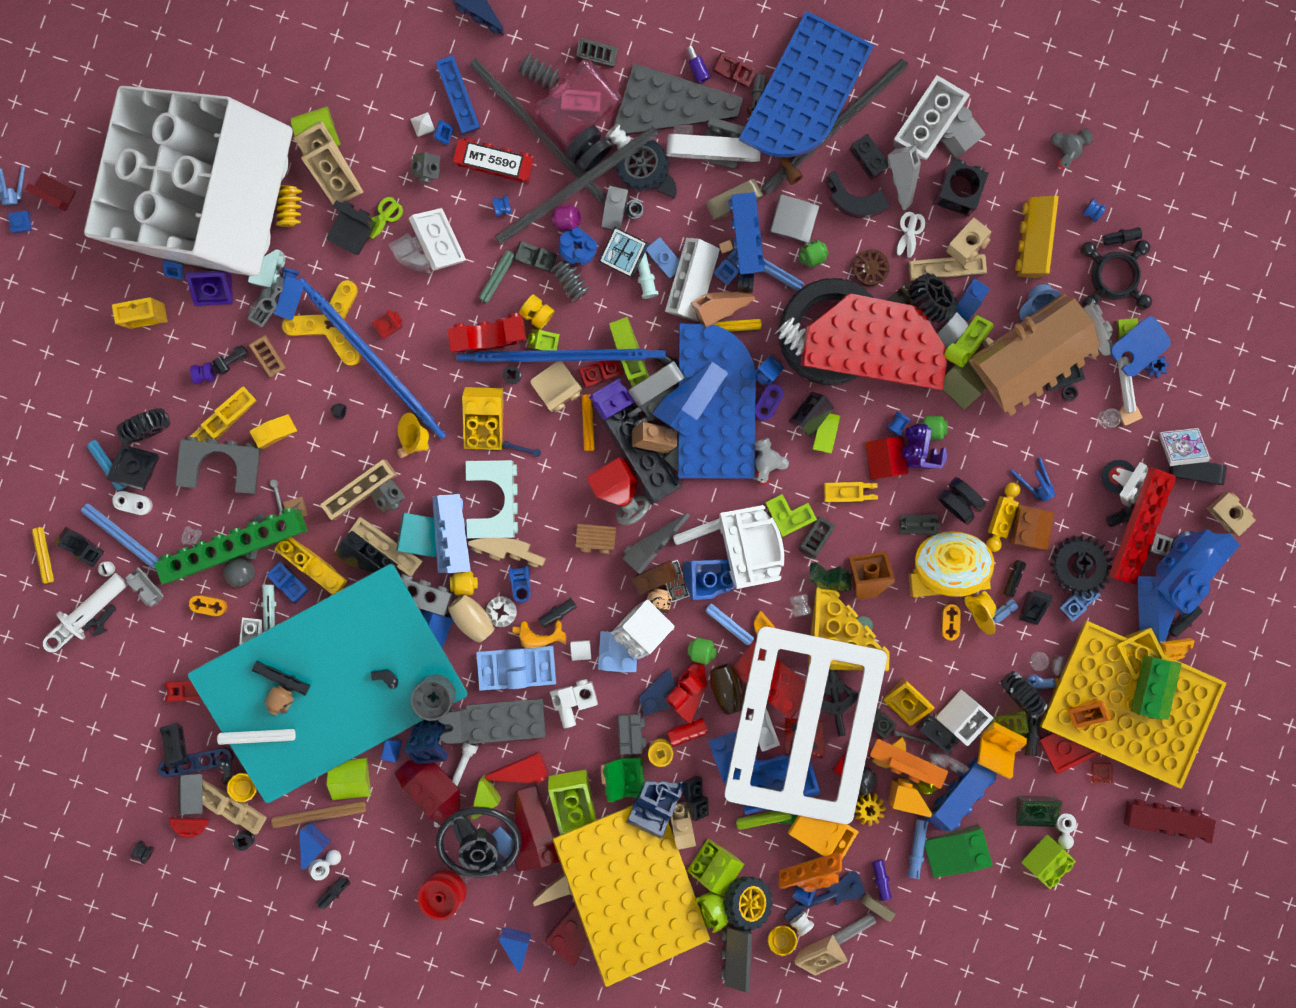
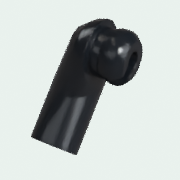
(387, 676)
(227, 767)

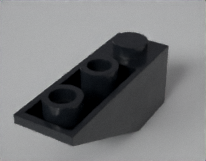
(361, 554)

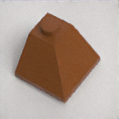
(870, 574)

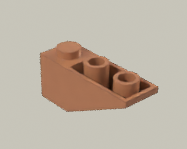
(715, 306)

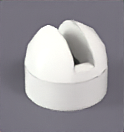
(109, 567)

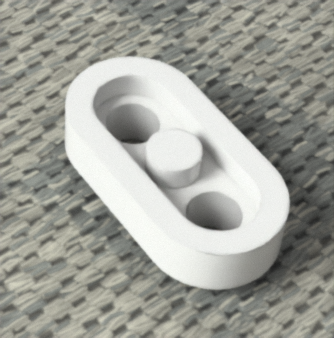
(131, 503)

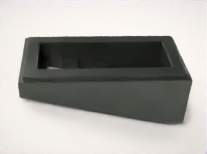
(597, 46)
(806, 550)

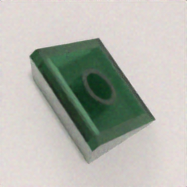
(1037, 810)

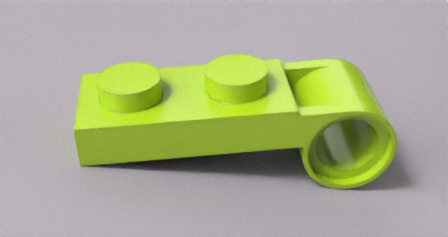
(969, 341)

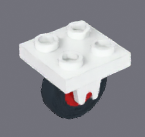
(1123, 479)

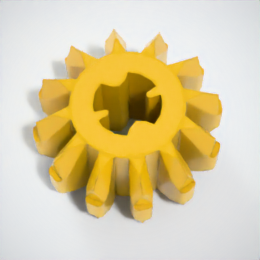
(875, 804)

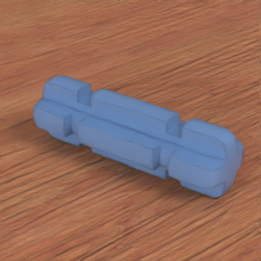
(1004, 611)

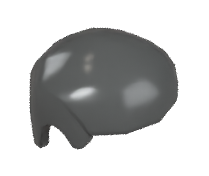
(239, 572)

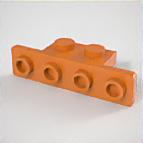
(905, 762)
(813, 873)

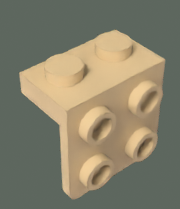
(556, 386)

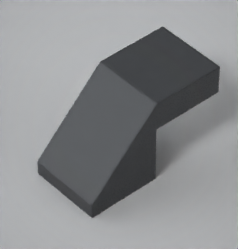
(80, 546)

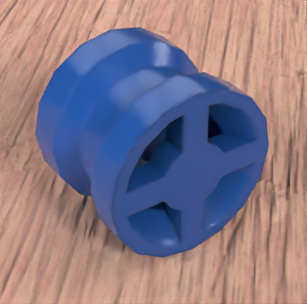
(502, 205)
(1094, 210)

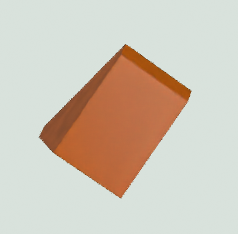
(1089, 713)

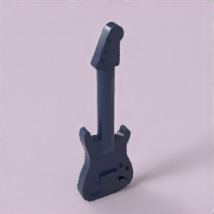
(849, 887)

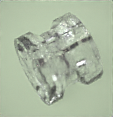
(1113, 417)

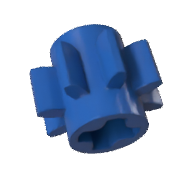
(1156, 371)

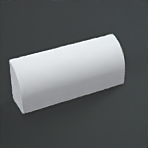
(692, 277)

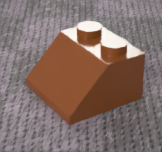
(1032, 527)

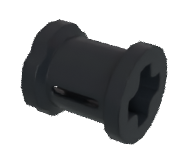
(506, 374)
(238, 840)

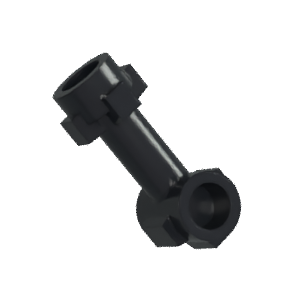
(221, 364)

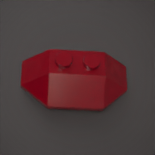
(430, 789)

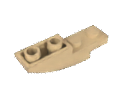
(500, 547)

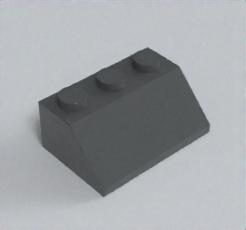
(737, 958)

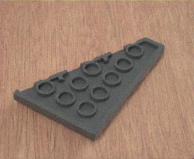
(670, 101)

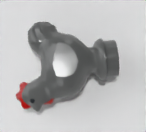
(1071, 145)

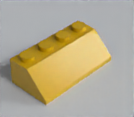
(1037, 237)

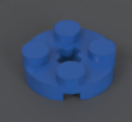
(581, 239)

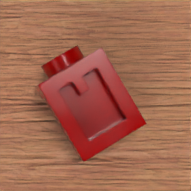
(388, 324)

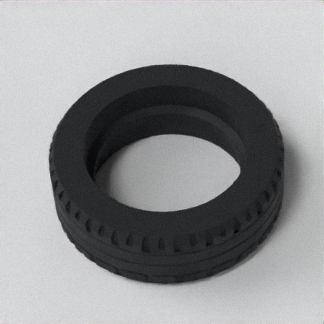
(796, 307)

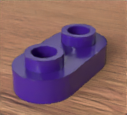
(768, 402)

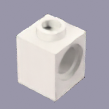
(584, 703)

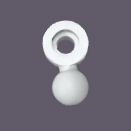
(1065, 840)
(333, 857)

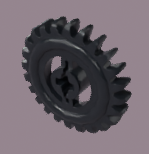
(1081, 547)

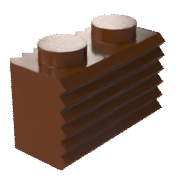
(654, 577)

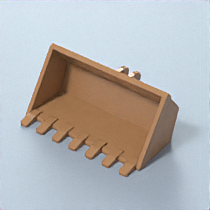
(1036, 352)

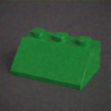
(1156, 687)

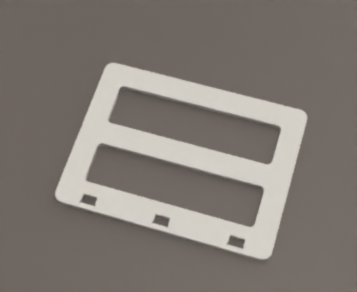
(791, 797)

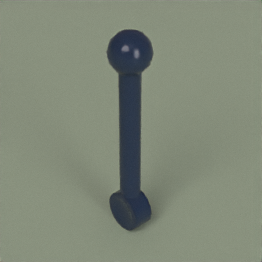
(536, 452)

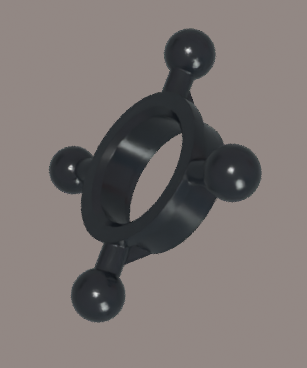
(1142, 247)

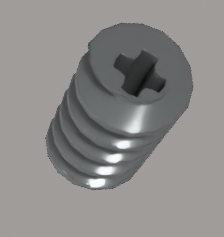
(539, 72)
(570, 280)

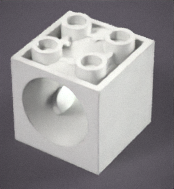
(642, 629)

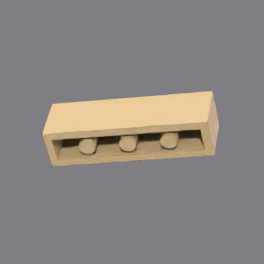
(358, 490)

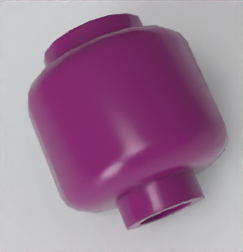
(566, 217)

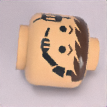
(660, 599)

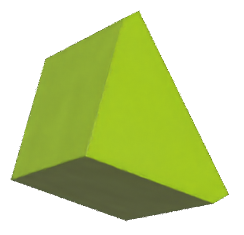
(349, 780)
(486, 796)

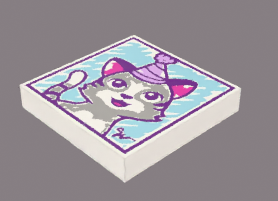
(1184, 447)

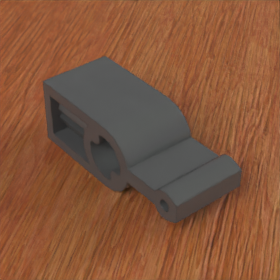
(265, 303)

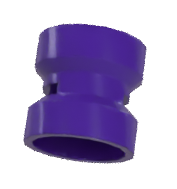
(202, 373)

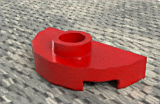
(188, 826)

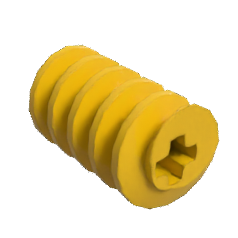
(288, 206)

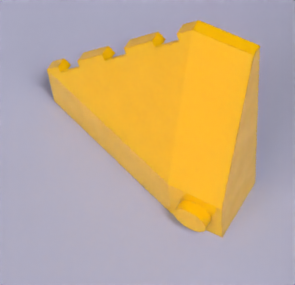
(839, 623)

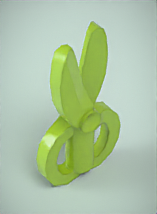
(384, 216)

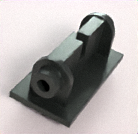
(918, 524)

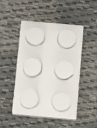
(437, 239)

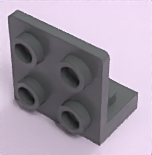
(723, 129)

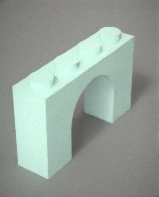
(503, 474)

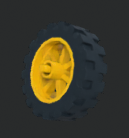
(736, 899)

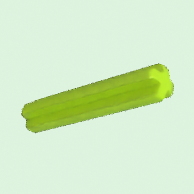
(762, 819)

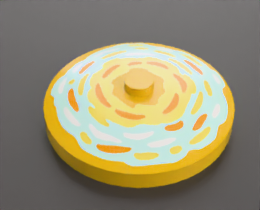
(954, 563)

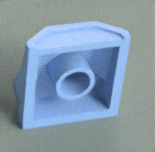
(614, 655)

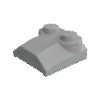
(962, 133)

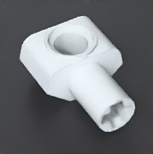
(563, 700)

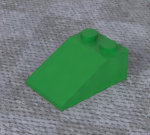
(958, 852)

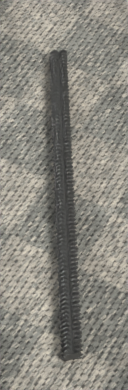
(491, 81)
(843, 117)
(532, 216)

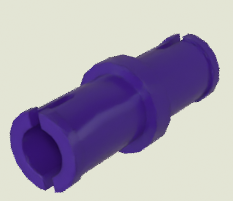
(881, 880)

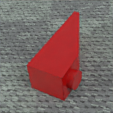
(524, 770)

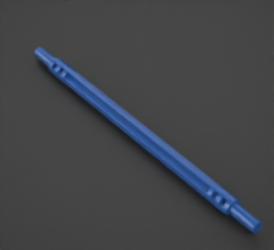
(561, 355)
(373, 360)

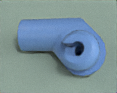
(1040, 683)

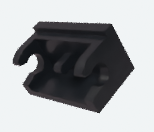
(937, 733)
(174, 745)

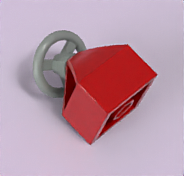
(617, 485)

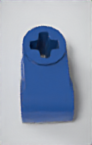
(520, 582)

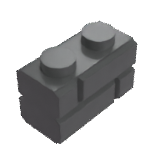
(630, 733)

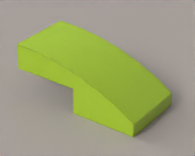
(826, 434)

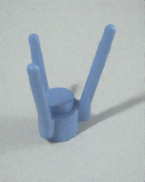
(8, 195)

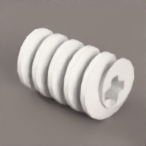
(792, 335)

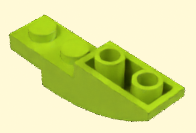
(625, 339)

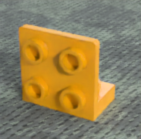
(999, 749)

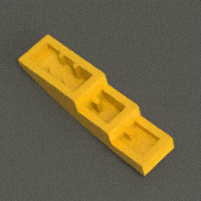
(225, 416)

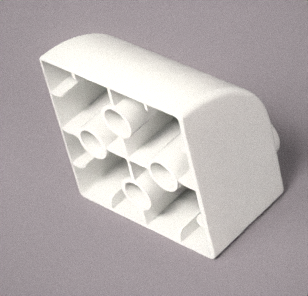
(189, 179)

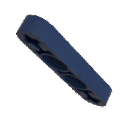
(196, 764)

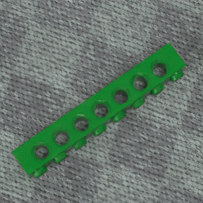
(169, 572)

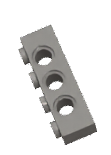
(442, 594)

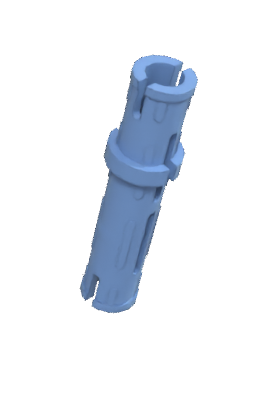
(916, 856)

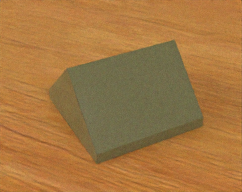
(963, 385)

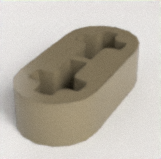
(878, 907)

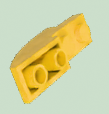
(311, 564)

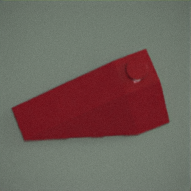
(537, 844)

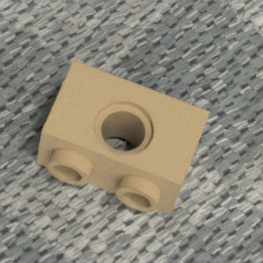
(974, 232)
(1220, 510)

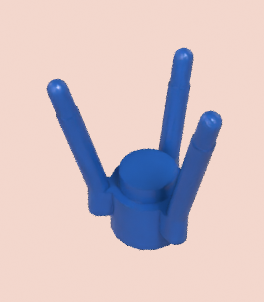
(1044, 490)

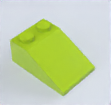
(571, 800)

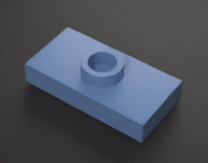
(663, 257)

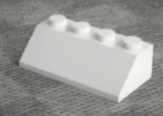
(931, 117)

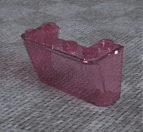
(576, 103)

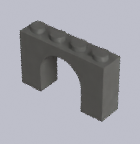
(194, 452)

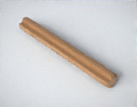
(320, 814)

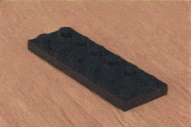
(647, 466)

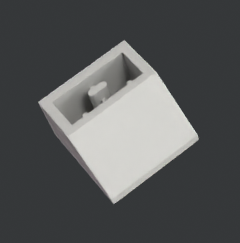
(964, 717)

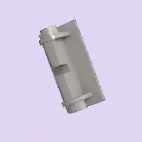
(150, 593)

